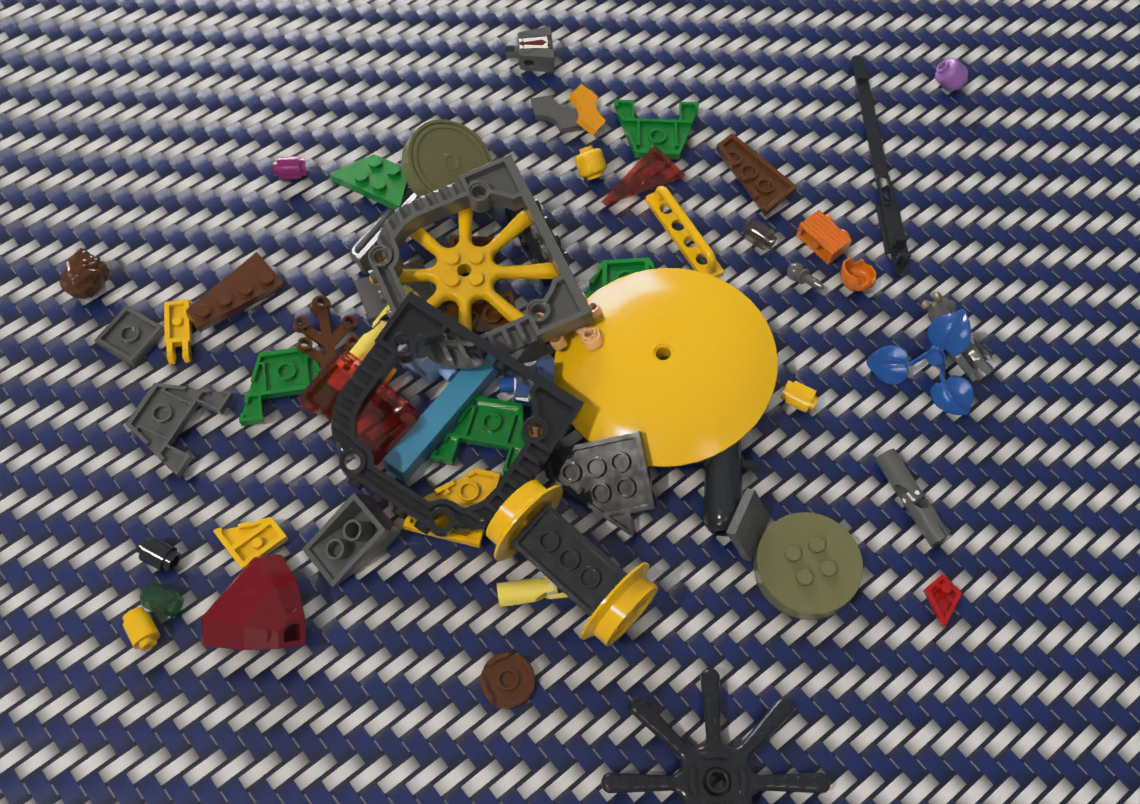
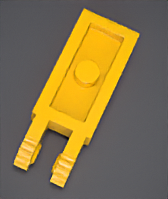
(177, 330)

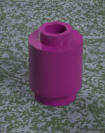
(289, 168)

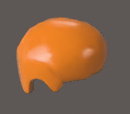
(857, 275)

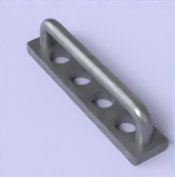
(360, 250)

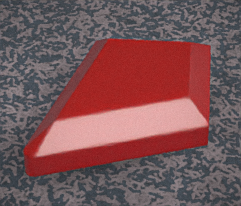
(943, 598)

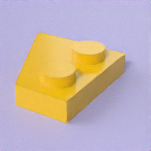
(251, 539)

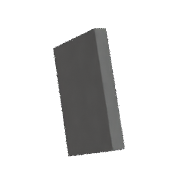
(371, 300)

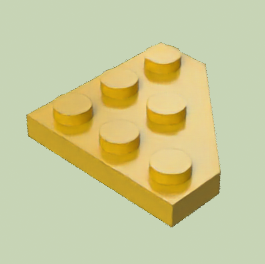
(464, 492)

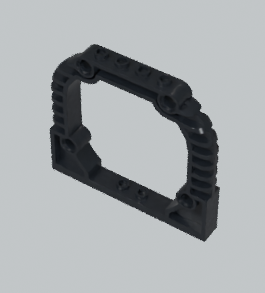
(422, 325)

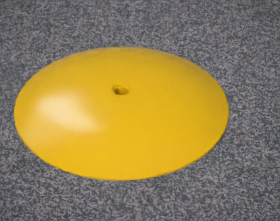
(698, 398)

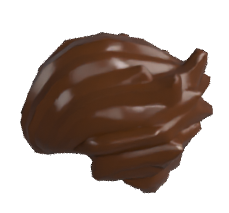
(84, 275)

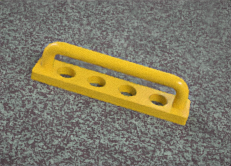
(663, 198)

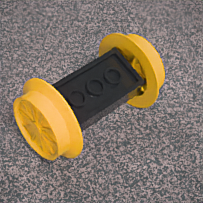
(571, 561)

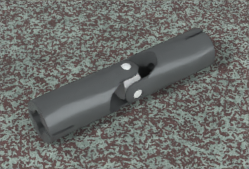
(910, 493)

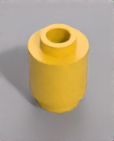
(799, 396)
(140, 629)

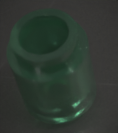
(161, 600)

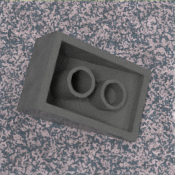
(350, 539)

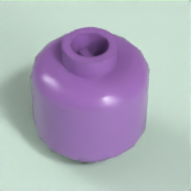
(951, 74)

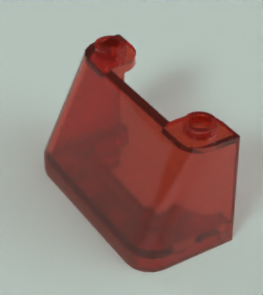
(384, 417)

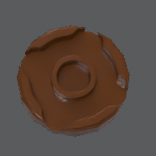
(507, 680)

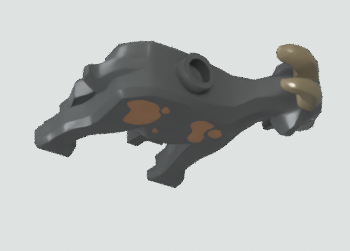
(975, 354)

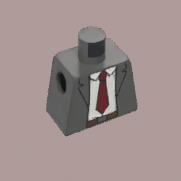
(533, 50)

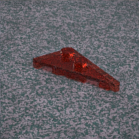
(648, 173)

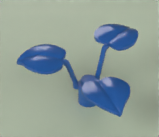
(948, 335)

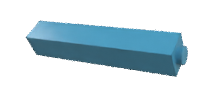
(437, 421)

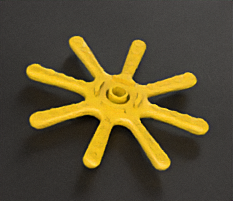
(479, 263)

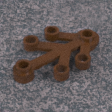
(326, 338)

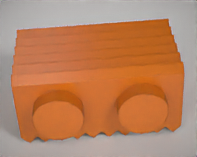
(824, 236)

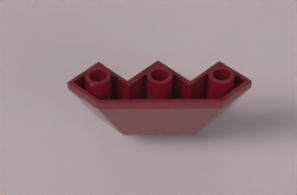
(257, 609)

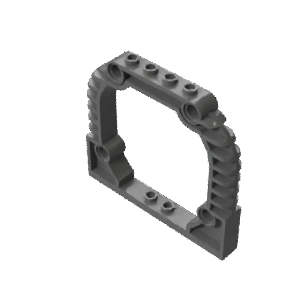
(503, 187)

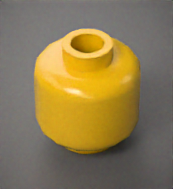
(590, 162)

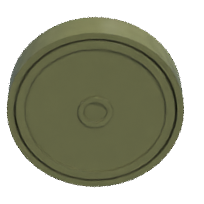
(441, 153)
(808, 566)

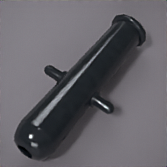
(724, 487)

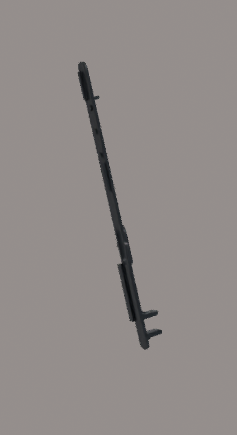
(887, 212)

